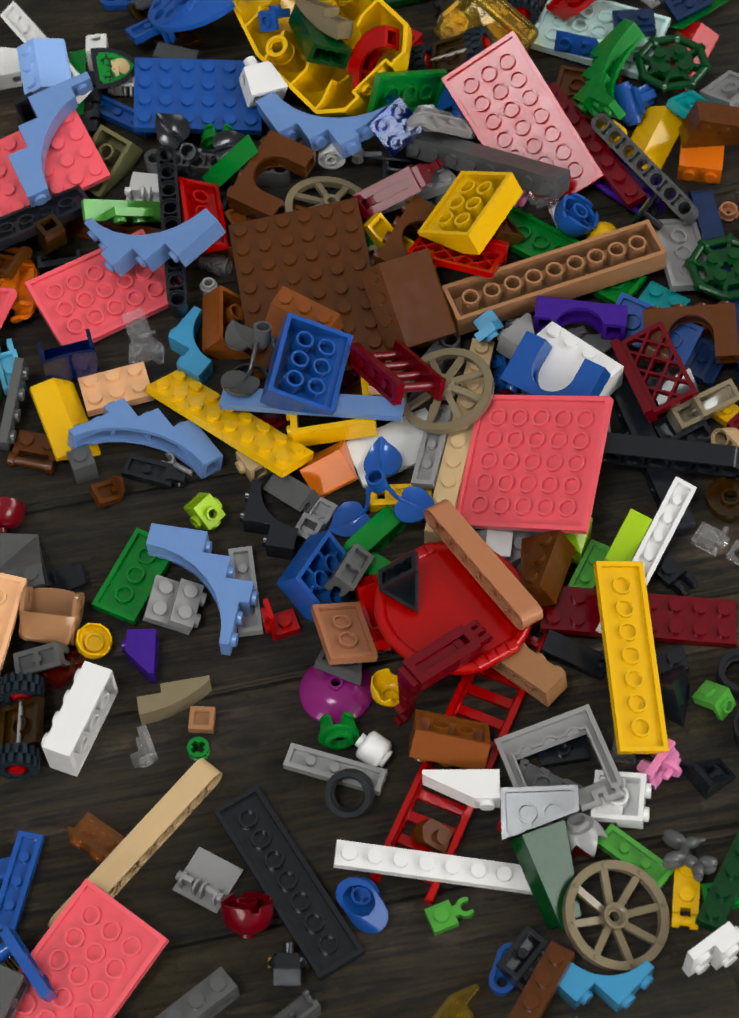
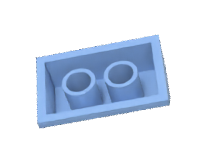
(43, 63)

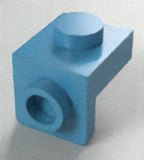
(488, 326)

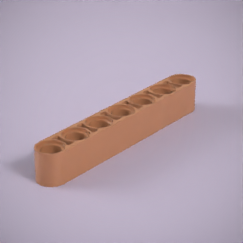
(483, 564)

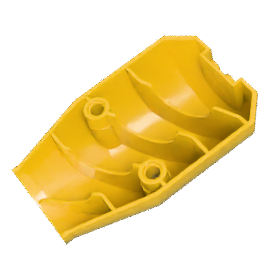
(319, 86)

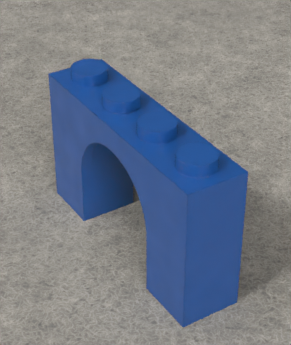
(527, 360)

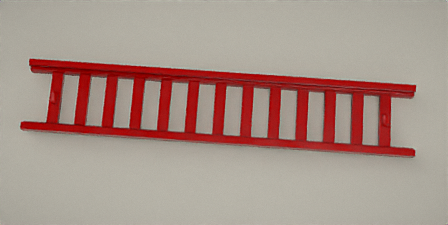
(465, 812)

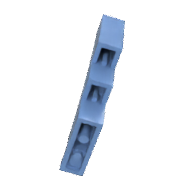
(51, 109)

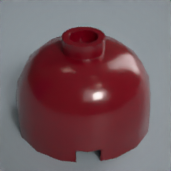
(11, 513)
(247, 913)

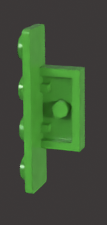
(121, 211)

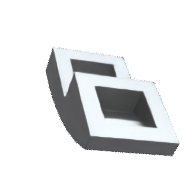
(317, 518)

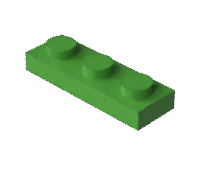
(625, 848)

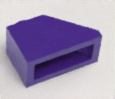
(142, 651)

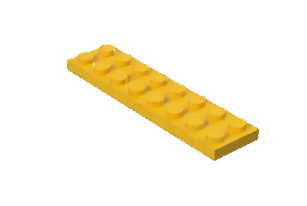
(236, 428)
(630, 658)

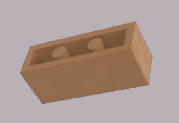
(534, 674)

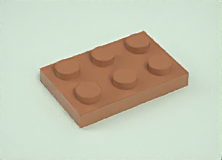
(344, 633)

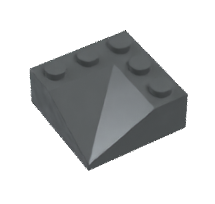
(22, 557)

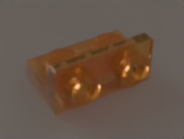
(94, 837)

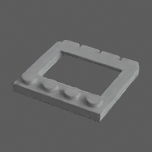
(552, 733)

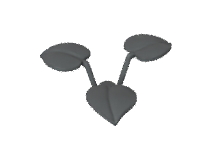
(240, 338)

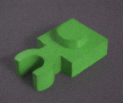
(444, 917)

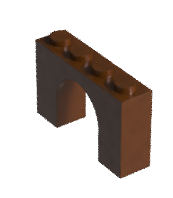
(273, 152)
(414, 215)
(717, 318)

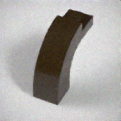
(50, 234)

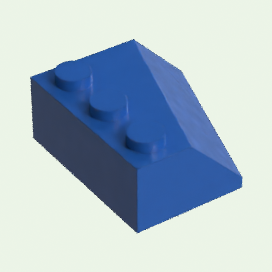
(310, 570)

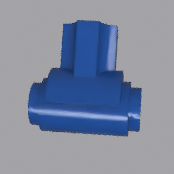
(633, 101)

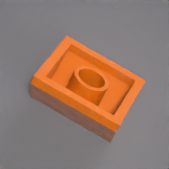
(329, 469)

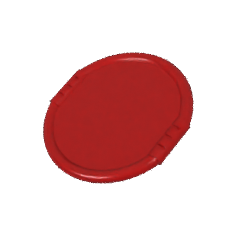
(445, 601)

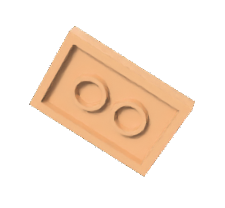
(114, 384)

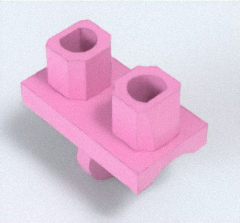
(662, 766)

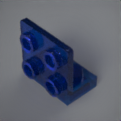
(391, 125)

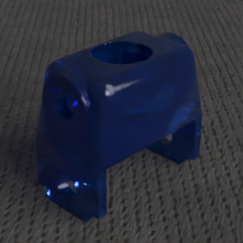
(70, 360)

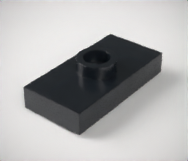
(565, 753)

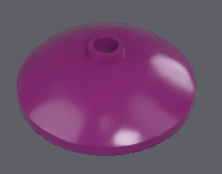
(321, 697)

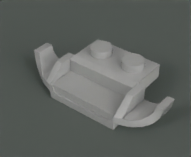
(441, 121)

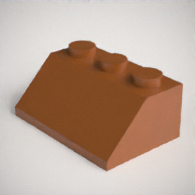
(295, 303)
(218, 310)
(449, 740)

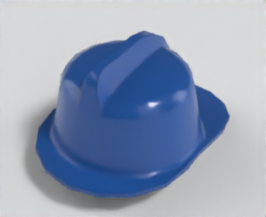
(362, 904)

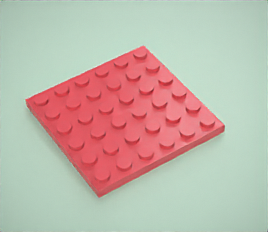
(535, 463)

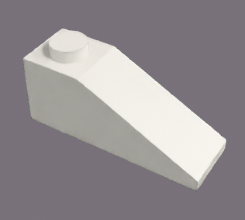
(470, 786)

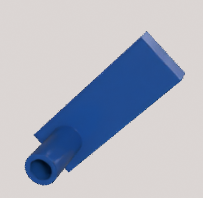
(14, 946)

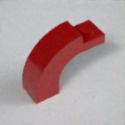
(370, 49)
(365, 596)

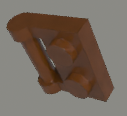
(10, 264)
(32, 445)

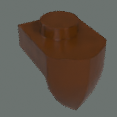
(108, 491)
(432, 835)

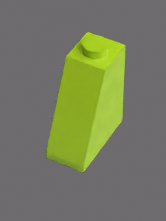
(628, 537)

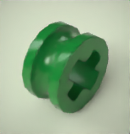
(199, 742)

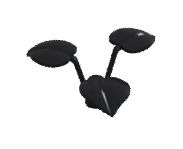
(174, 129)

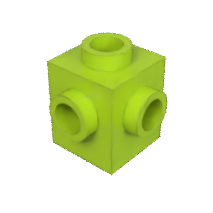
(205, 511)

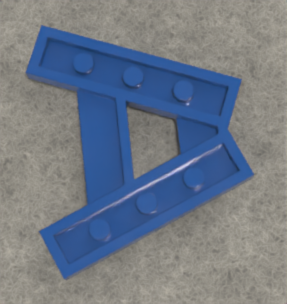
(17, 876)

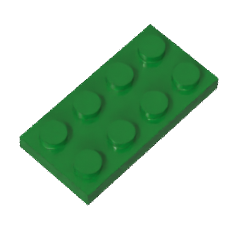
(414, 87)
(130, 581)

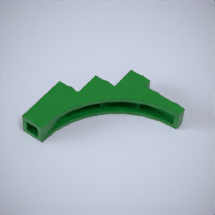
(601, 76)

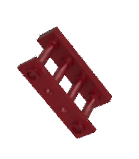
(391, 384)

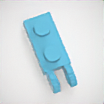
(6, 365)

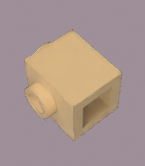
(250, 468)

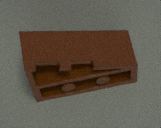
(710, 125)
(545, 565)

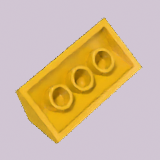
(657, 134)
(59, 411)

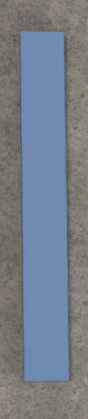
(346, 407)

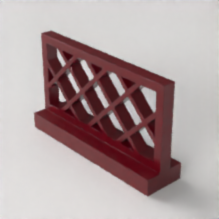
(639, 383)

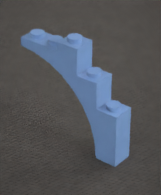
(316, 131)
(179, 243)
(151, 429)
(193, 552)

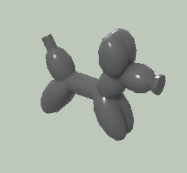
(676, 859)

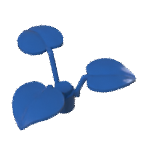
(380, 461)

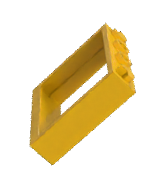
(332, 431)

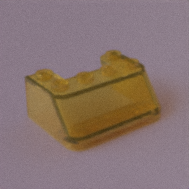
(496, 15)

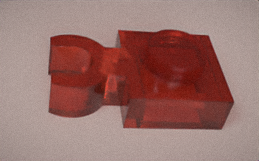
(61, 675)

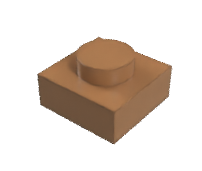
(202, 719)

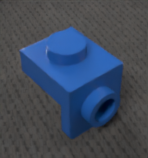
(269, 18)

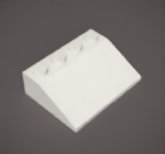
(567, 357)

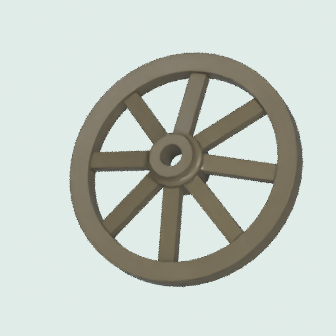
(319, 183)
(451, 389)
(619, 914)

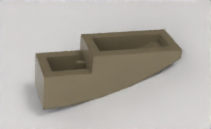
(326, 18)
(703, 406)
(173, 699)

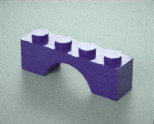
(605, 318)

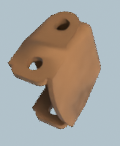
(50, 615)

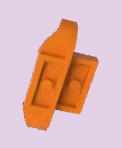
(23, 304)

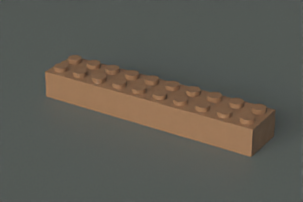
(557, 274)

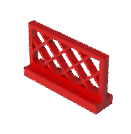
(491, 257)

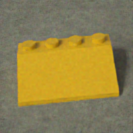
(472, 210)

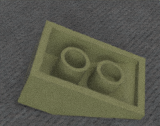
(117, 154)

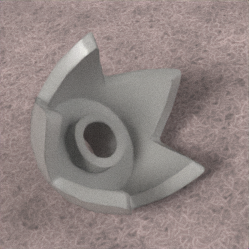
(584, 832)

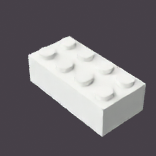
(79, 718)

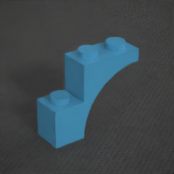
(183, 341)
(614, 989)

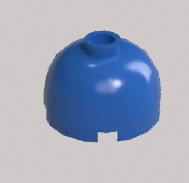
(575, 216)

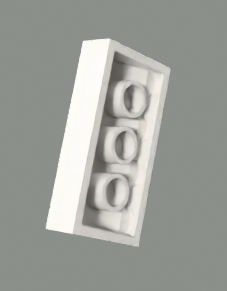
(399, 434)

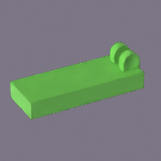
(584, 572)

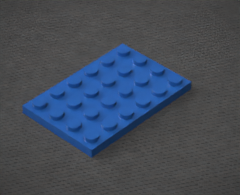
(197, 90)

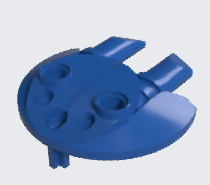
(185, 15)

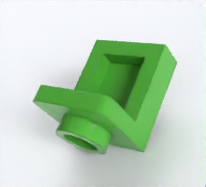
(715, 698)

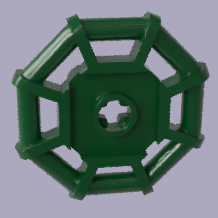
(674, 76)
(712, 267)

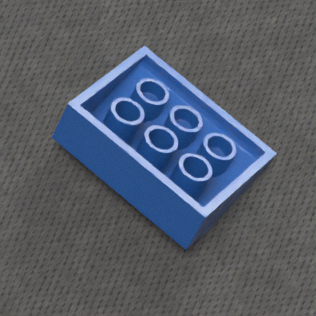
(306, 367)

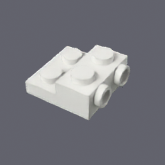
(630, 809)
(718, 949)

